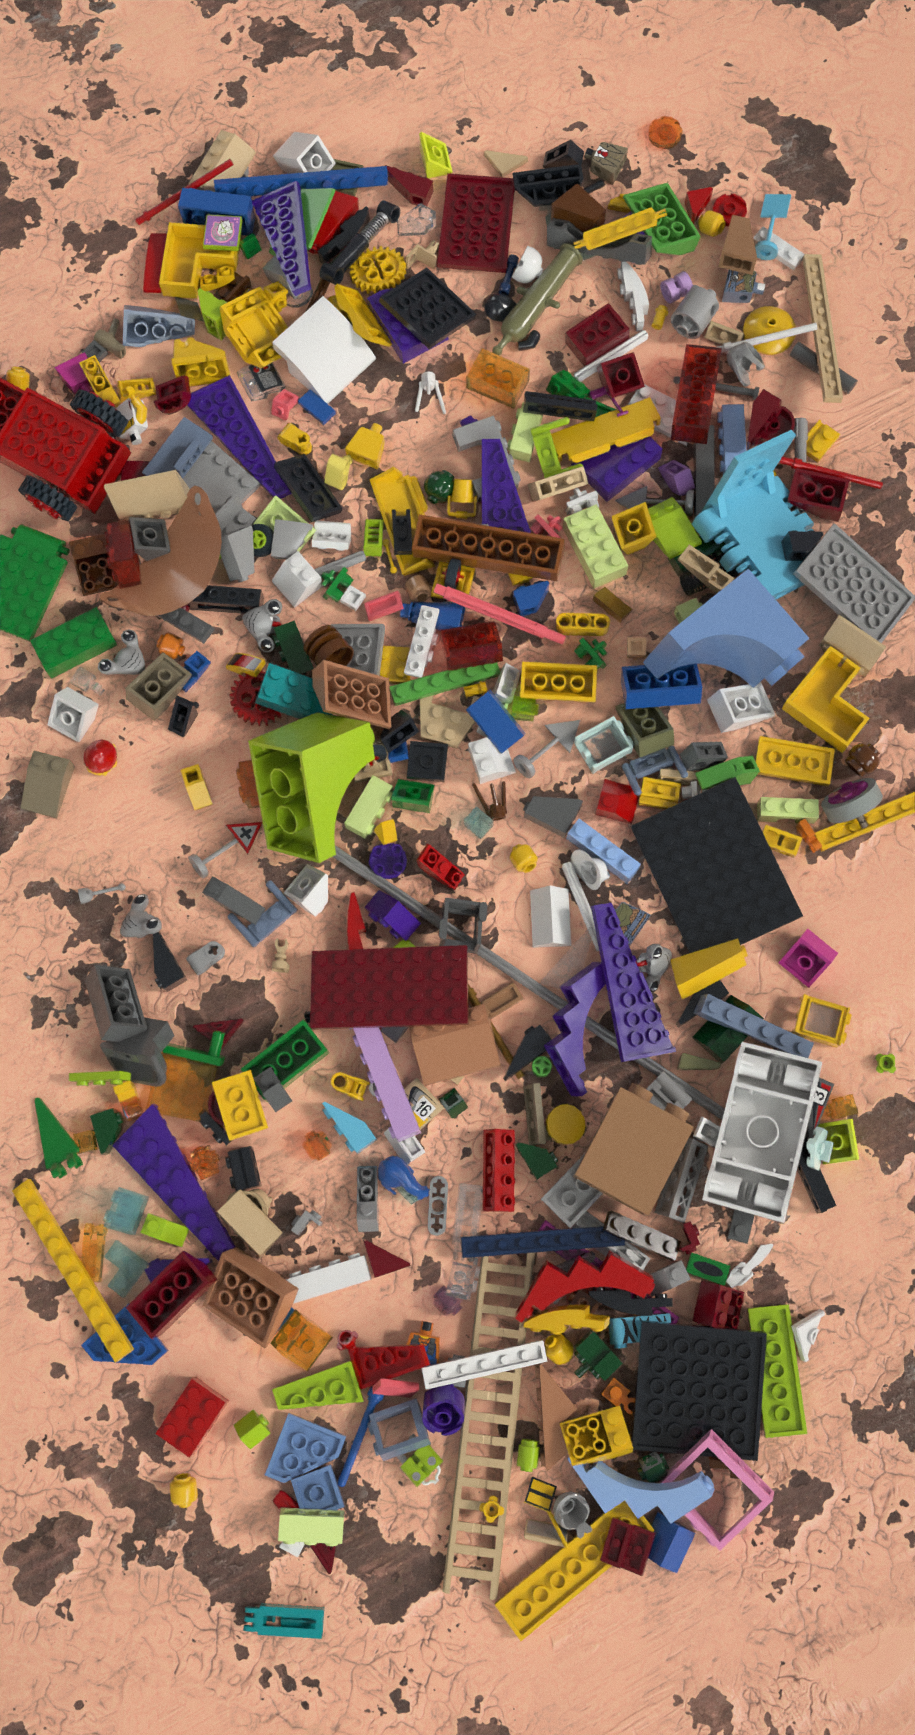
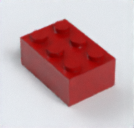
(192, 1417)

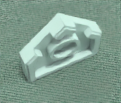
(819, 1148)

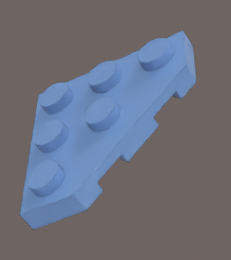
(302, 1448)

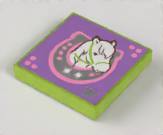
(222, 232)

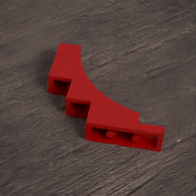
(554, 1282)

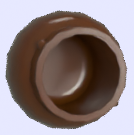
(863, 759)

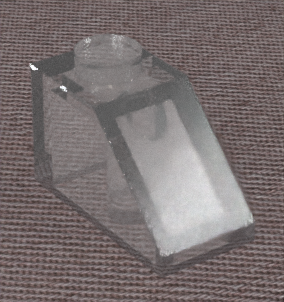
(417, 221)

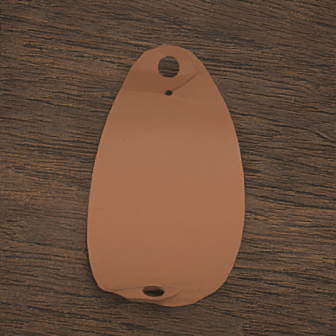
(191, 563)

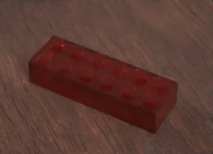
(696, 394)

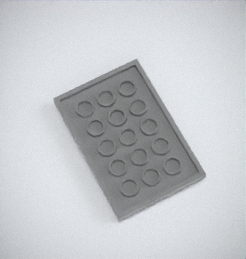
(854, 584)

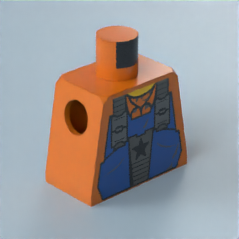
(430, 1342)

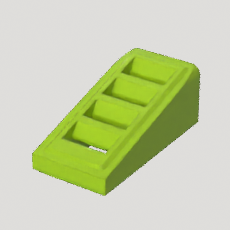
(373, 548)

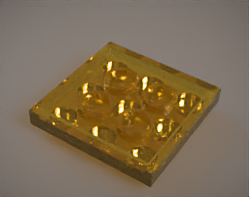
(185, 1088)

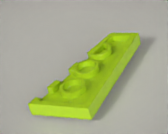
(323, 1388)

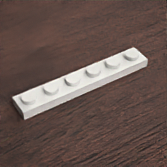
(484, 1364)

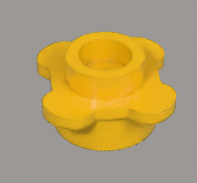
(485, 1508)

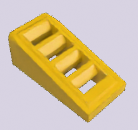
(135, 383)

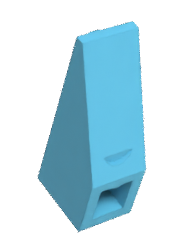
(354, 1129)

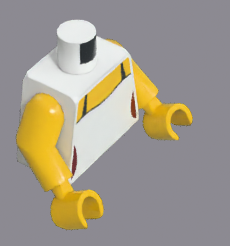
(135, 413)

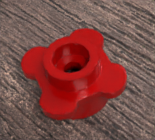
(345, 1335)

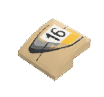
(422, 1102)

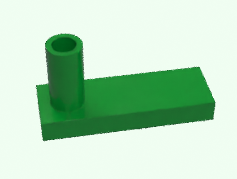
(212, 1057)

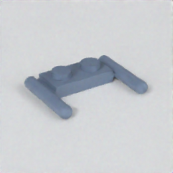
(651, 764)
(270, 919)

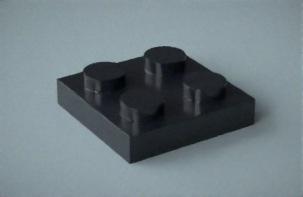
(427, 761)

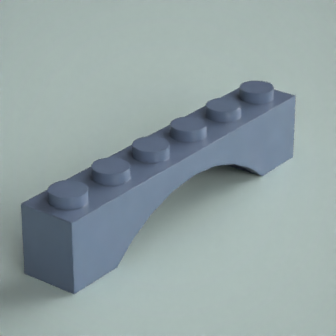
(751, 1025)

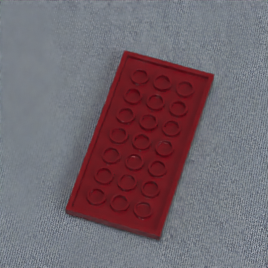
(389, 987)

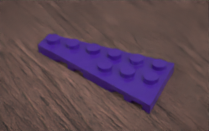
(499, 494)

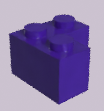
(392, 914)

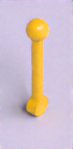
(386, 543)

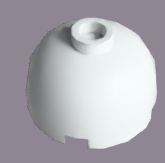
(528, 266)

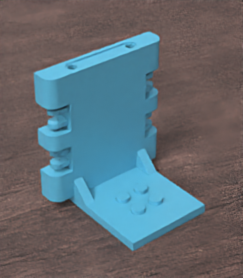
(753, 517)

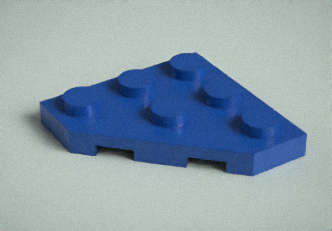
(145, 1351)

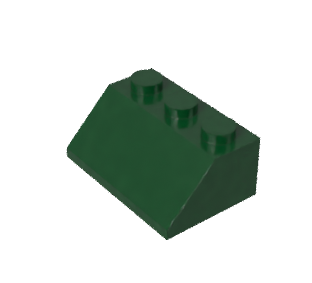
(721, 1040)

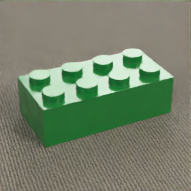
(73, 642)
(289, 1055)

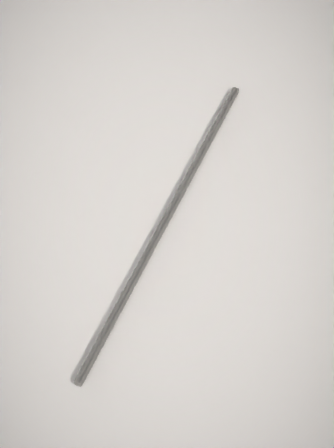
(517, 975)

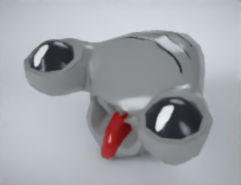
(262, 621)
(127, 660)
(140, 923)
(655, 963)

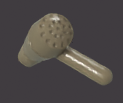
(108, 342)

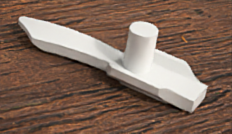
(743, 1270)

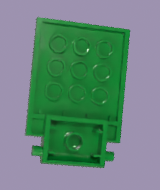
(28, 578)

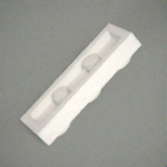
(786, 253)

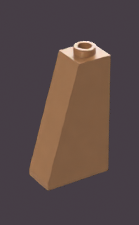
(739, 247)

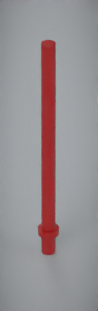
(147, 215)

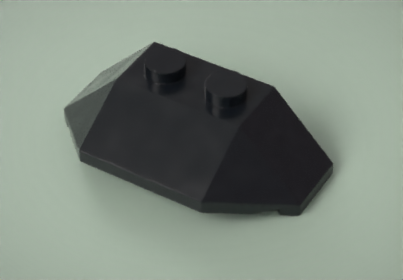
(546, 185)

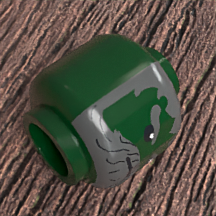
(653, 1467)

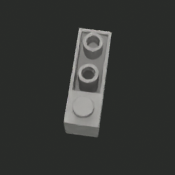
(367, 1199)

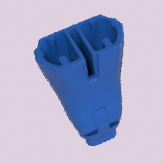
(450, 613)

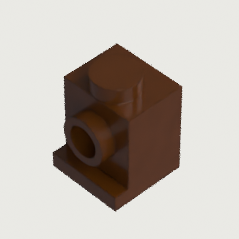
(575, 1297)

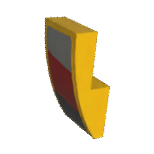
(245, 663)

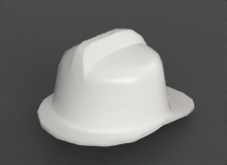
(590, 870)

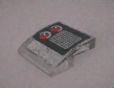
(260, 381)

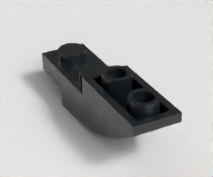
(348, 230)
(622, 1301)

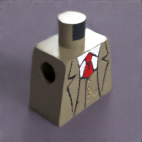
(607, 161)

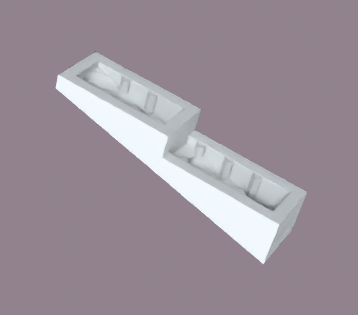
(505, 687)

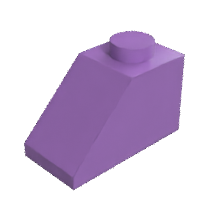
(677, 477)

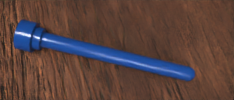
(373, 1400)

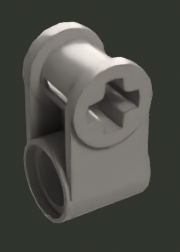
(204, 958)

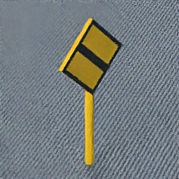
(541, 1495)

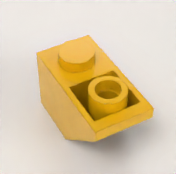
(196, 786)

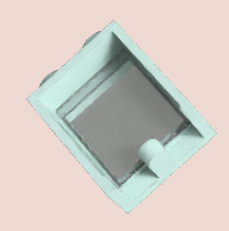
(603, 744)

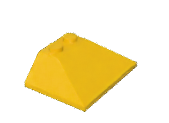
(252, 326)

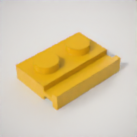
(820, 440)
(659, 793)

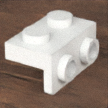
(332, 535)

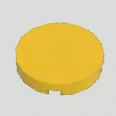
(565, 1124)

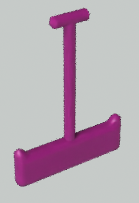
(600, 392)

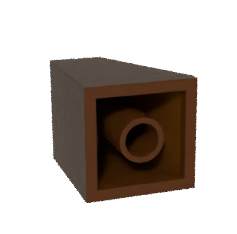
(579, 209)

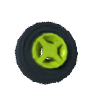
(264, 533)

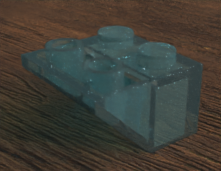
(125, 1211)

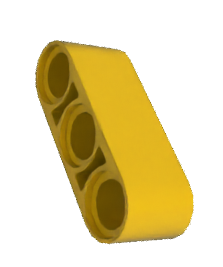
(589, 618)

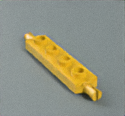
(620, 229)

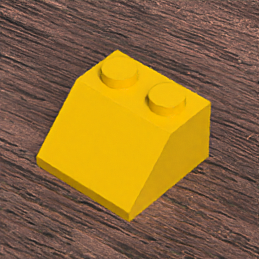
(634, 528)

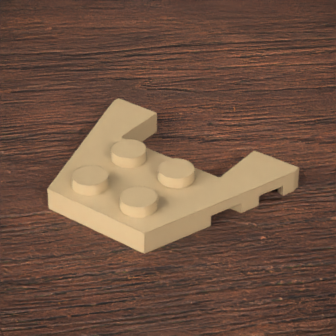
(443, 723)

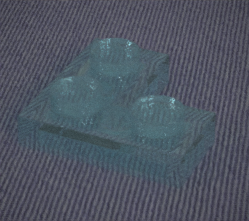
(130, 1268)

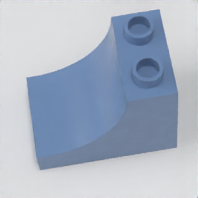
(736, 631)

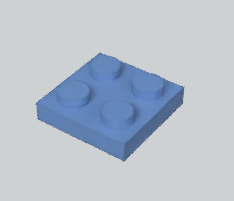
(318, 1490)

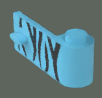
(627, 1329)

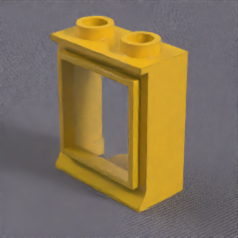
(822, 1021)

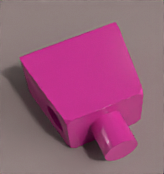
(73, 375)

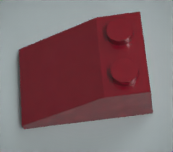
(818, 493)

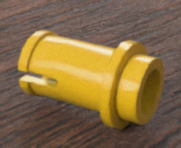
(661, 312)
(475, 689)

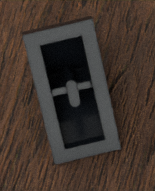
(182, 717)

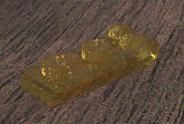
(93, 1250)

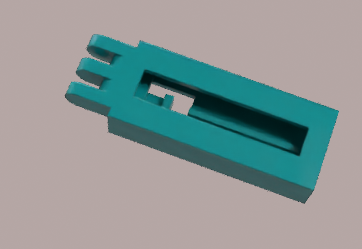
(295, 1620)

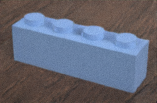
(731, 433)
(600, 847)

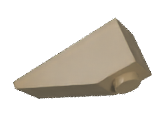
(557, 484)

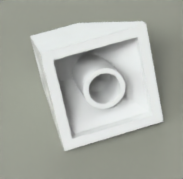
(309, 890)

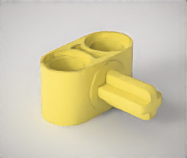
(337, 471)

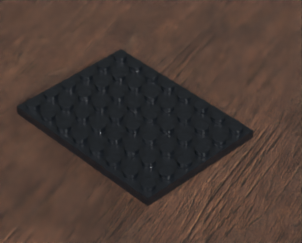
(716, 869)

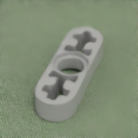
(444, 1190)

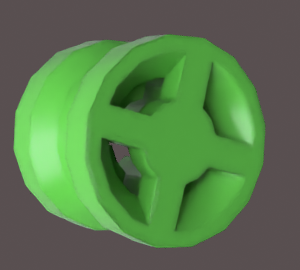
(542, 1063)

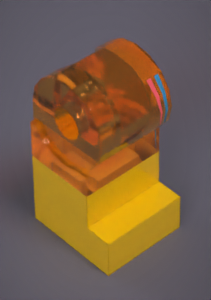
(129, 1100)

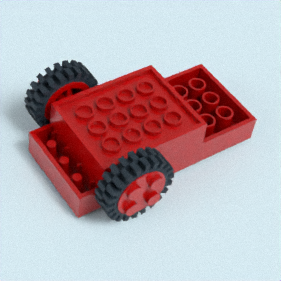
(61, 452)

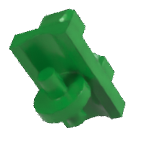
(342, 578)
(585, 648)

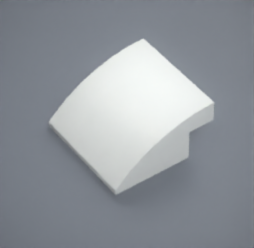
(323, 350)

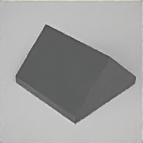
(149, 537)

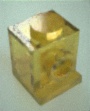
(841, 1108)

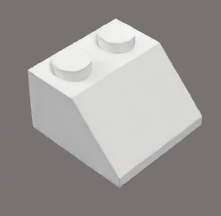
(297, 579)
(72, 713)
(489, 761)

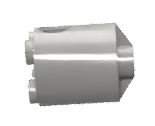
(695, 312)

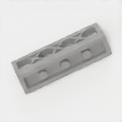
(672, 1192)

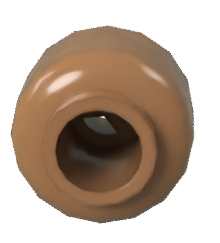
(418, 588)

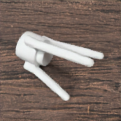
(429, 383)

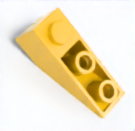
(99, 380)

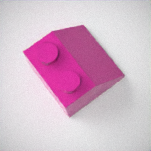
(808, 958)

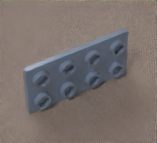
(180, 449)

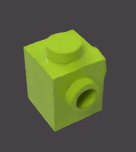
(252, 1428)

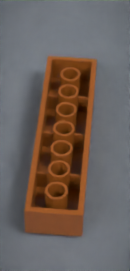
(488, 547)

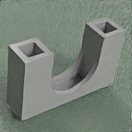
(472, 435)

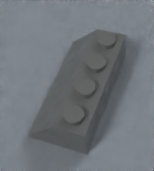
(115, 1003)

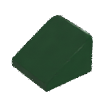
(453, 1103)

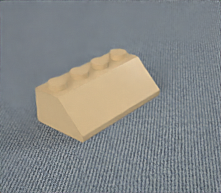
(225, 147)

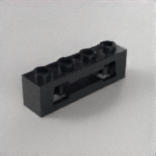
(227, 599)

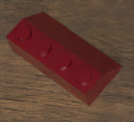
(171, 1294)

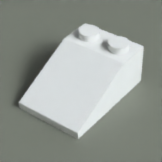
(740, 706)

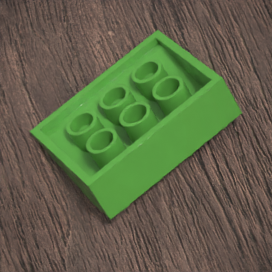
(315, 205)
(674, 232)

